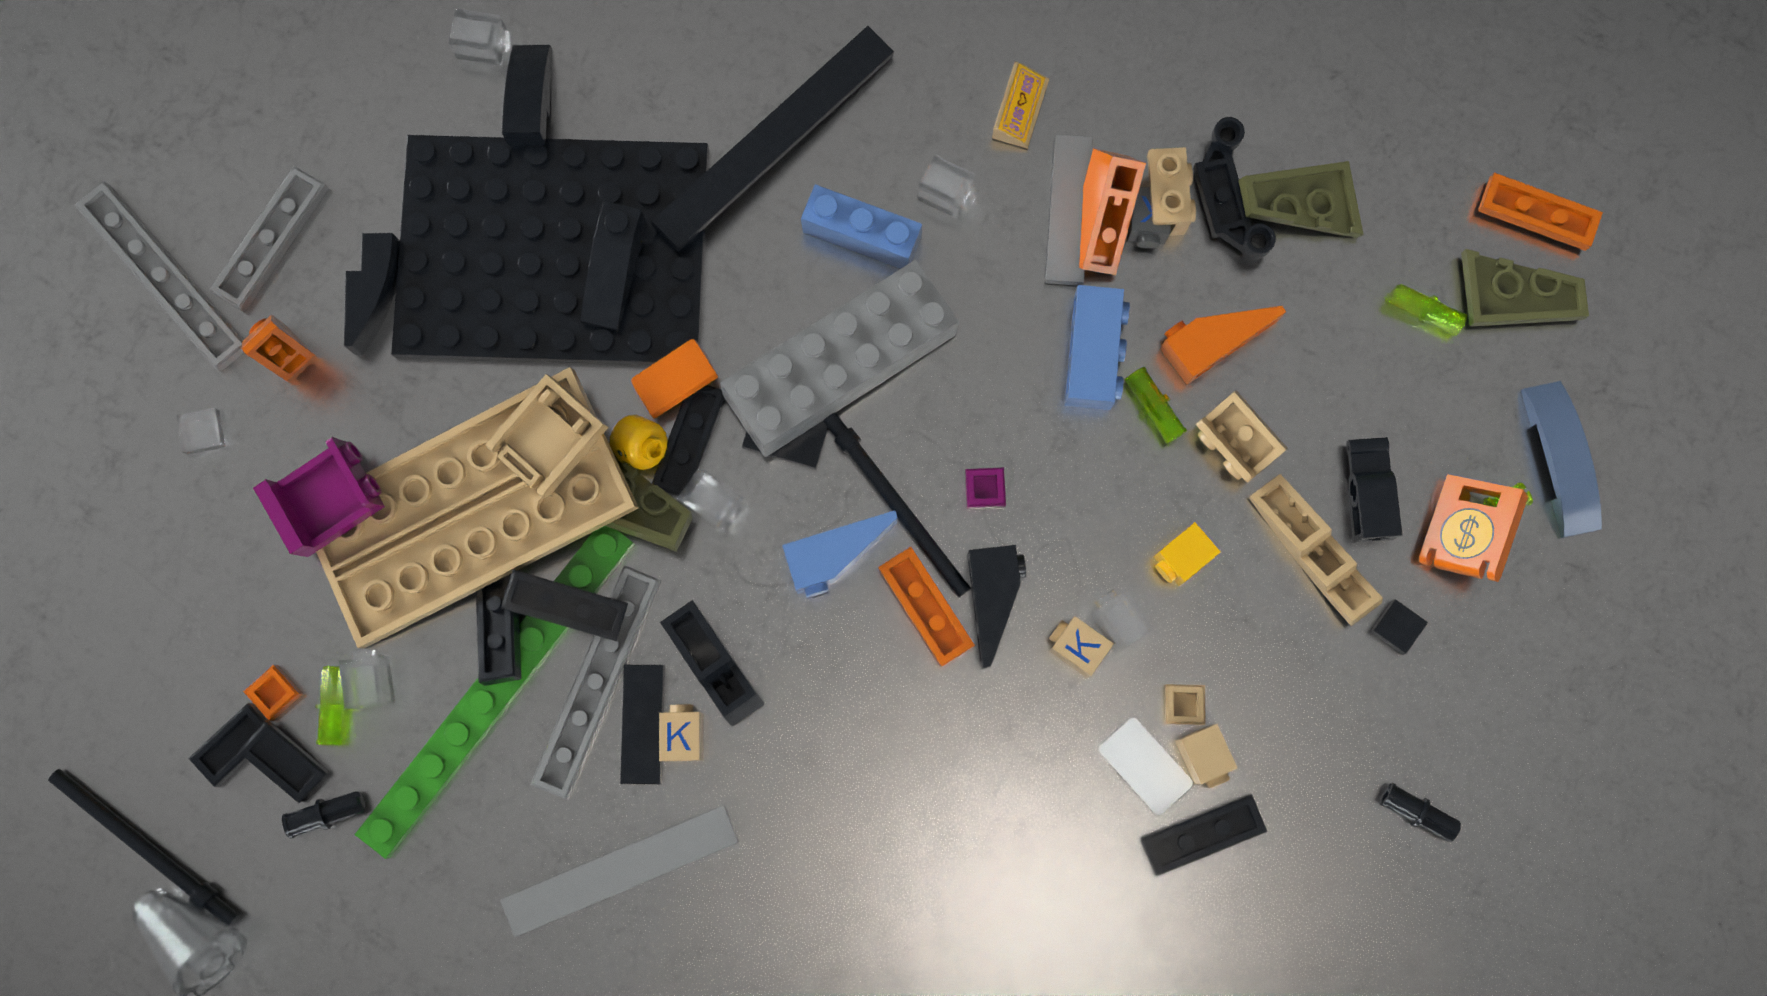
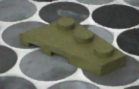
(1305, 198)
(1516, 294)
(659, 515)

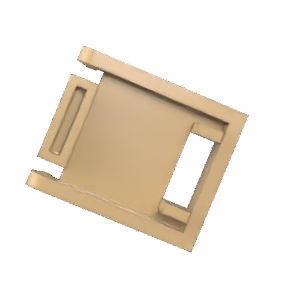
(542, 441)

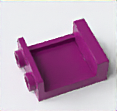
(321, 498)

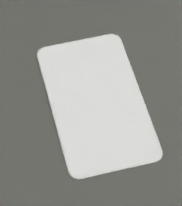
(1145, 766)

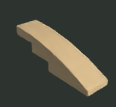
(1315, 550)

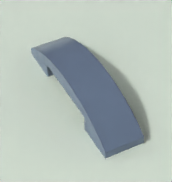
(1567, 458)

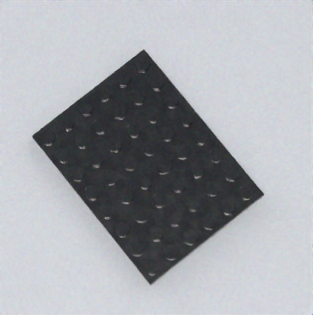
(505, 242)

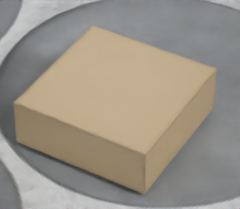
(1184, 704)

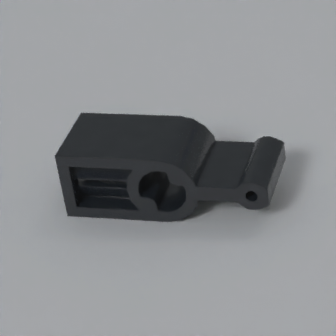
(1372, 491)

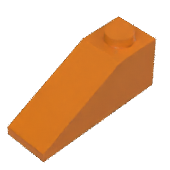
(1107, 209)
(1210, 339)
(276, 347)

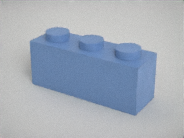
(861, 227)
(1096, 347)

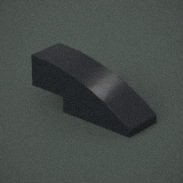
(527, 95)
(370, 290)
(712, 663)

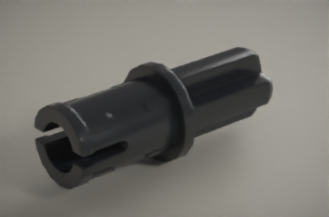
(1420, 812)
(323, 814)

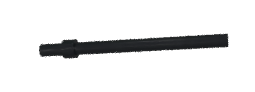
(849, 442)
(201, 895)

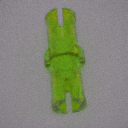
(1155, 405)

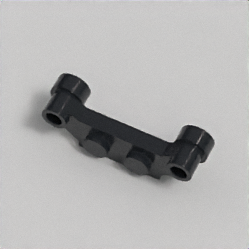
(1222, 194)

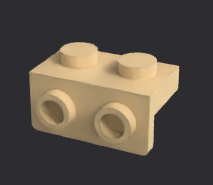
(1170, 189)
(1240, 437)

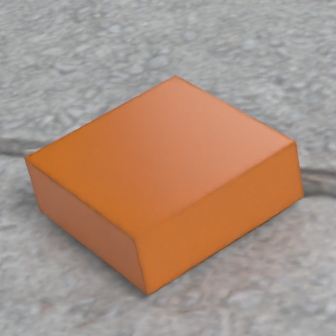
(273, 692)

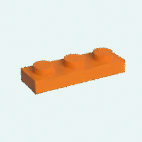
(1540, 211)
(926, 606)

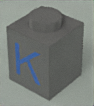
(1141, 224)

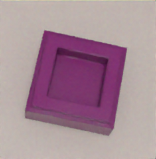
(985, 488)

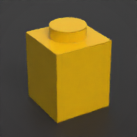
(1185, 555)

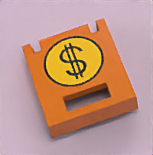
(1470, 533)

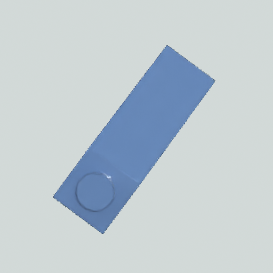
(830, 554)

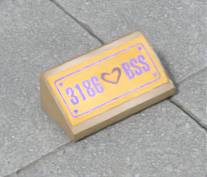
(1020, 106)

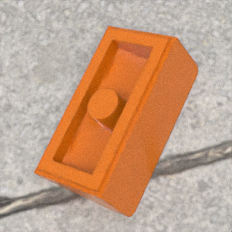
(674, 378)

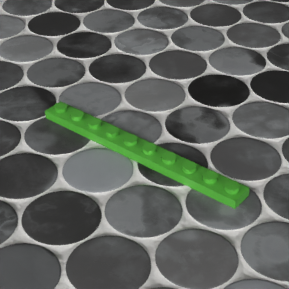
(483, 705)

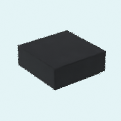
(1399, 627)

